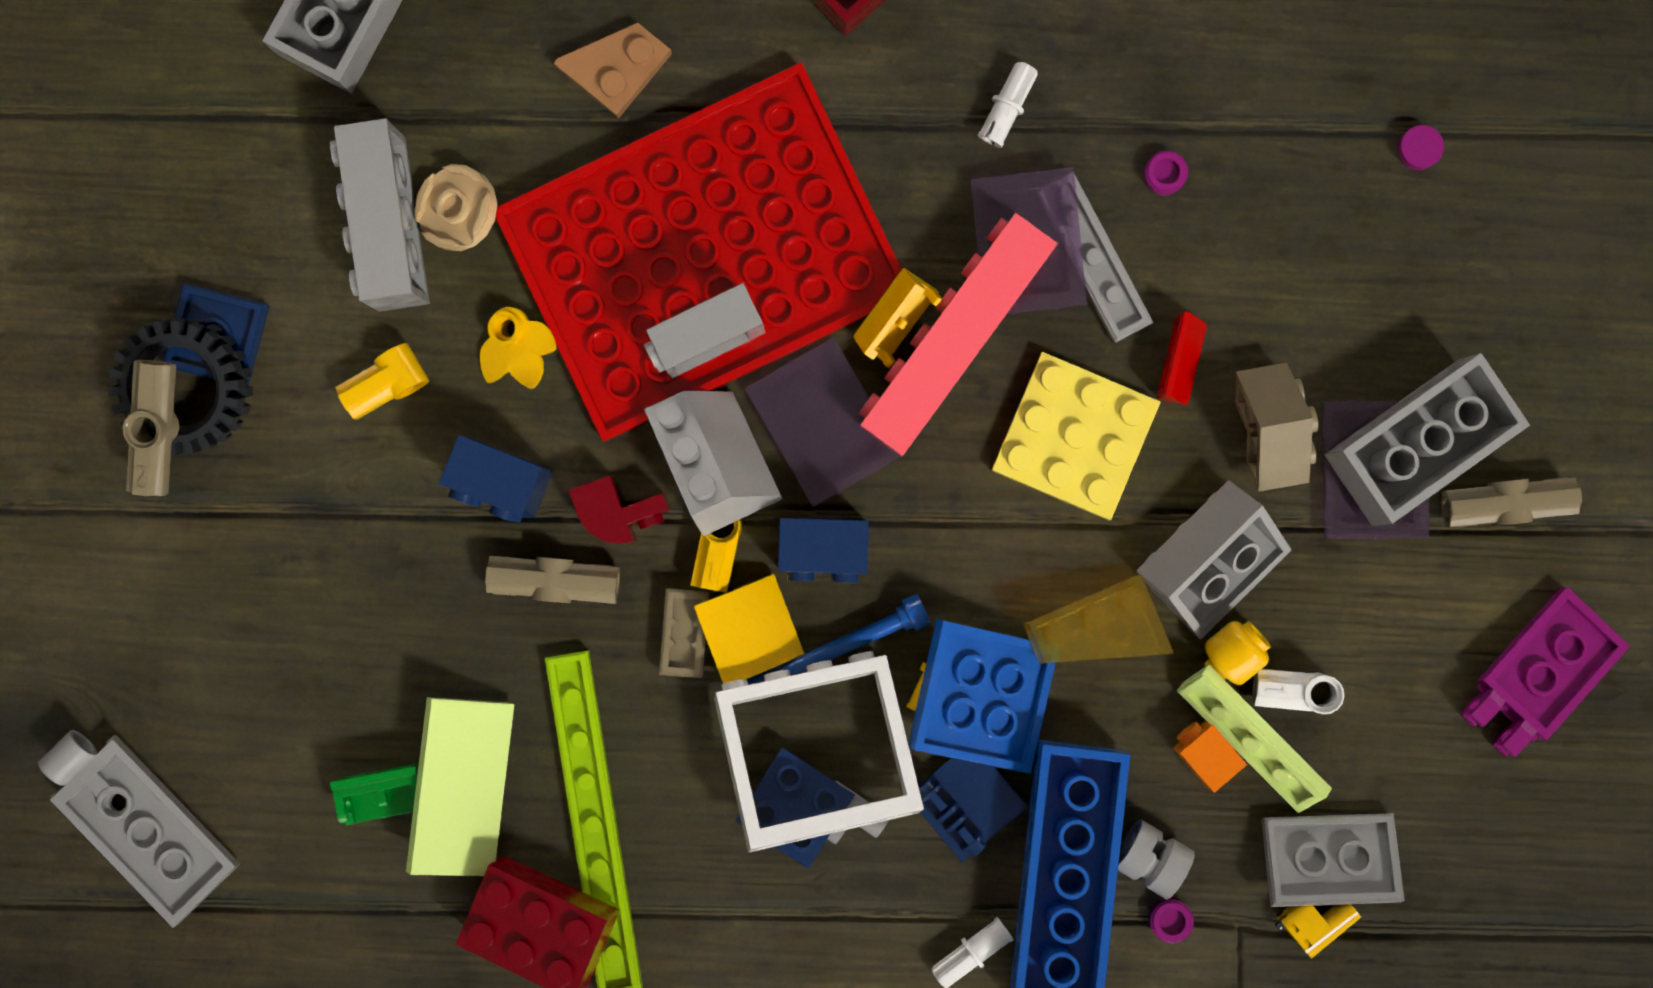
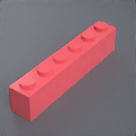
(958, 334)

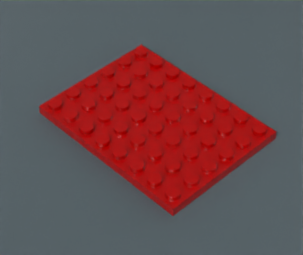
(705, 204)

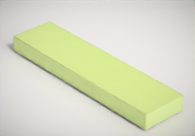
(1254, 739)

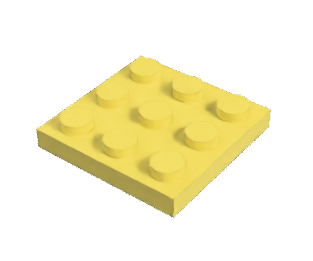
(1075, 436)

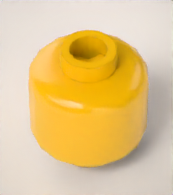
(1237, 652)

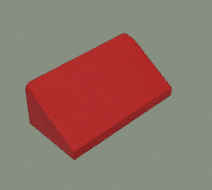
(1182, 359)

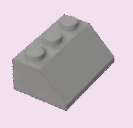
(712, 457)
(1215, 558)

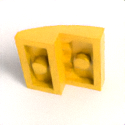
(749, 629)

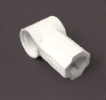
(1293, 691)

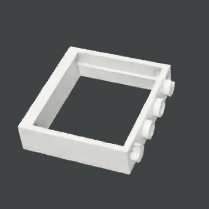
(817, 675)

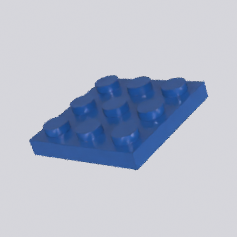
(981, 698)

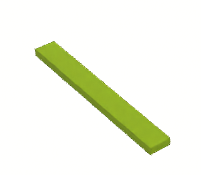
(593, 810)

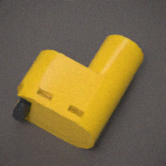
(1314, 930)

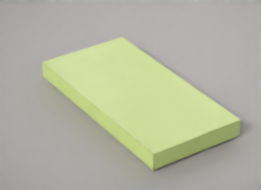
(459, 787)

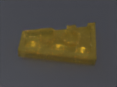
(1101, 626)

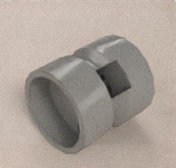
(1157, 861)

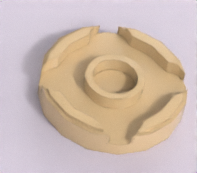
(456, 207)

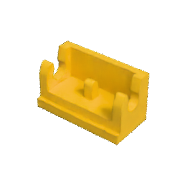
(895, 316)

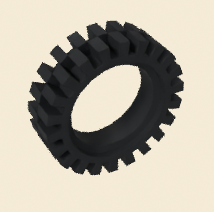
(220, 357)

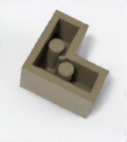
(1276, 426)

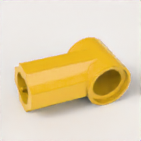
(391, 377)
(716, 560)

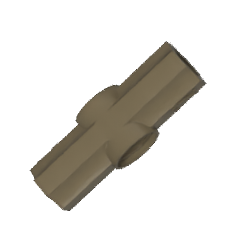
(147, 455)
(1510, 502)
(552, 579)

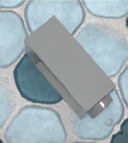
(704, 332)

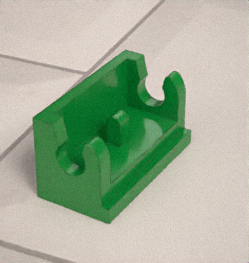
(375, 794)

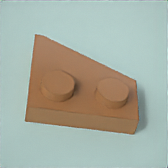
(616, 66)

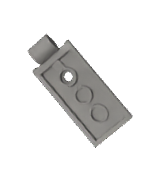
(150, 840)

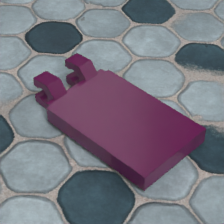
(1545, 672)

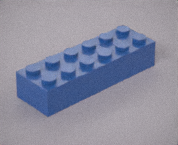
(1070, 866)

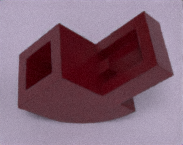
(607, 518)

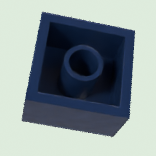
(495, 477)
(823, 547)

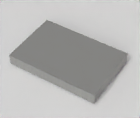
(1332, 860)

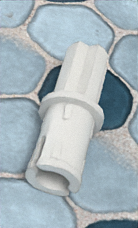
(1008, 104)
(971, 953)

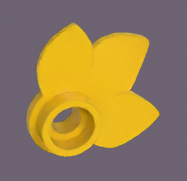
(517, 353)

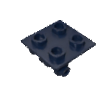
(795, 792)
(968, 804)

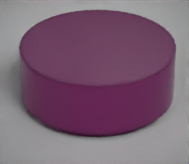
(1420, 147)
(1165, 173)
(1171, 920)

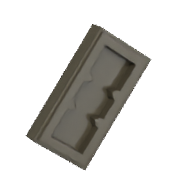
(682, 634)

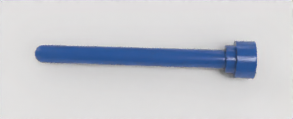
(908, 616)

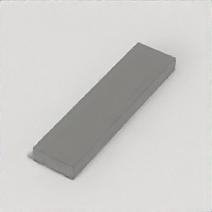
(1106, 277)

